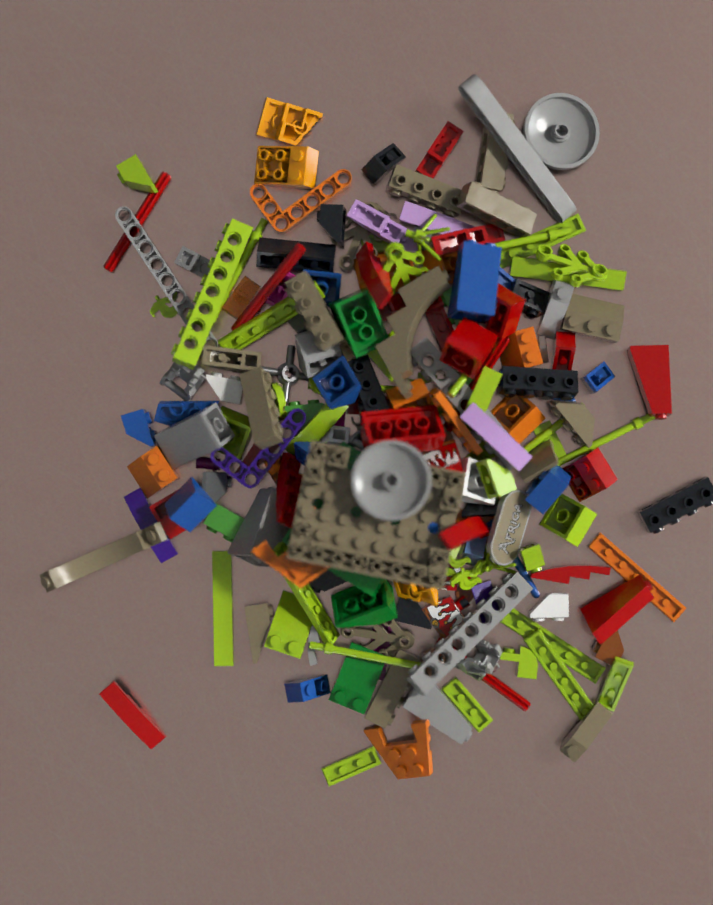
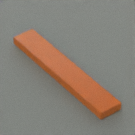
(629, 569)

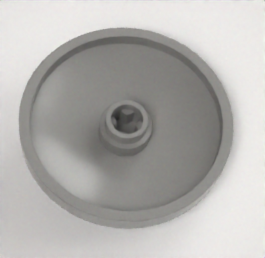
(562, 130)
(391, 480)

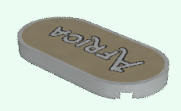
(508, 527)

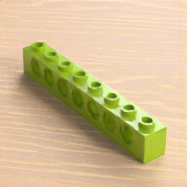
(241, 233)

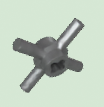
(280, 372)

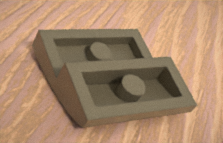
(542, 460)

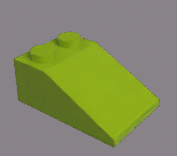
(289, 627)

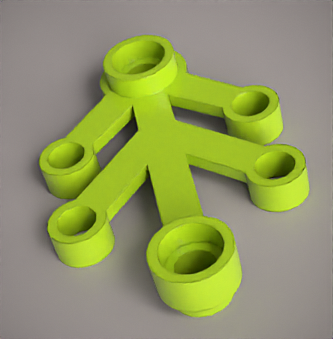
(574, 264)
(402, 270)

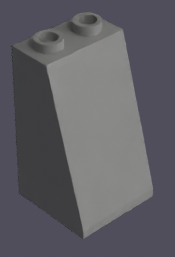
(194, 436)
(257, 527)
(440, 712)

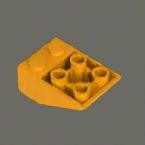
(286, 166)

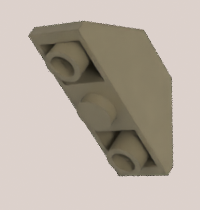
(576, 420)

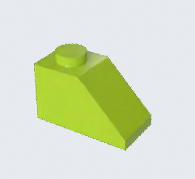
(135, 176)
(495, 478)
(532, 557)

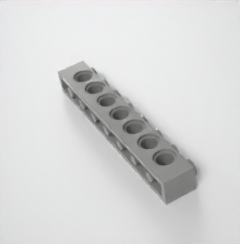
(426, 348)
(519, 589)

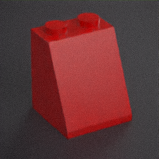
(468, 347)

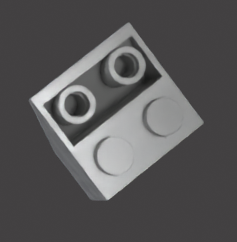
(311, 358)

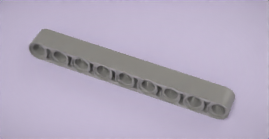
(517, 148)
(160, 273)

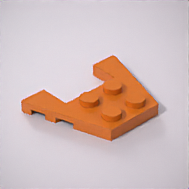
(294, 570)
(408, 757)

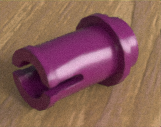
(207, 463)

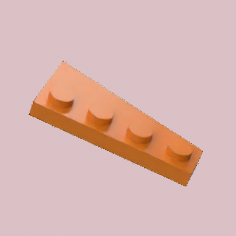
(452, 417)

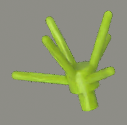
(420, 236)
(489, 565)

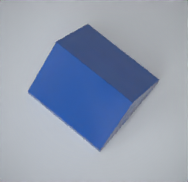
(328, 282)
(338, 384)
(189, 505)

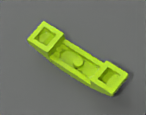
(317, 426)

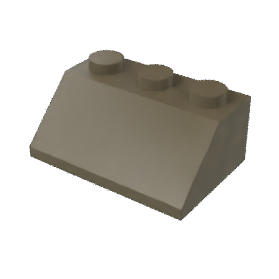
(593, 318)

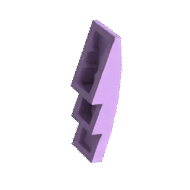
(420, 215)
(380, 225)
(496, 436)

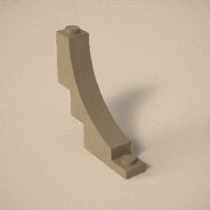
(398, 348)
(103, 557)

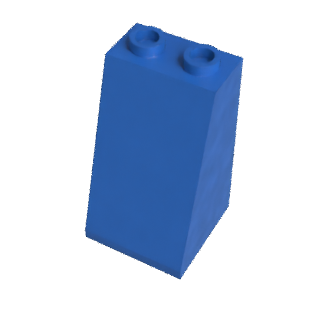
(475, 282)

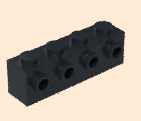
(316, 257)
(538, 383)
(371, 394)
(677, 505)

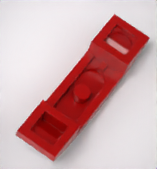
(439, 322)
(464, 531)

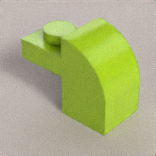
(526, 661)

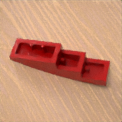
(439, 150)
(450, 242)
(373, 275)
(288, 489)
(563, 573)
(132, 715)

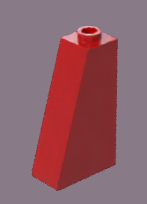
(653, 377)
(617, 607)

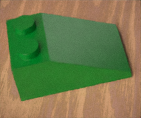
(359, 321)
(357, 608)
(356, 681)

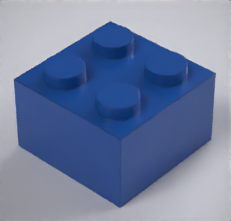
(547, 488)

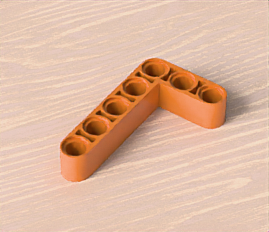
(300, 204)

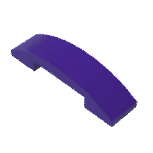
(144, 517)

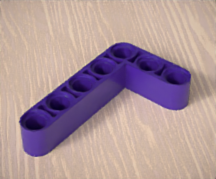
(265, 453)

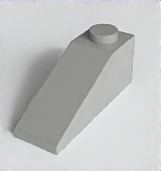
(556, 307)

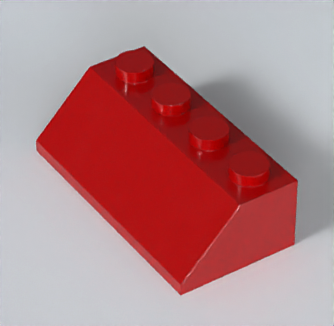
(412, 425)

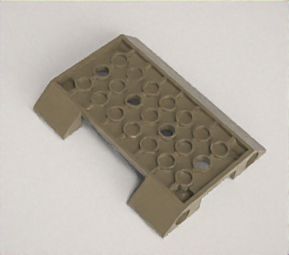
(369, 543)

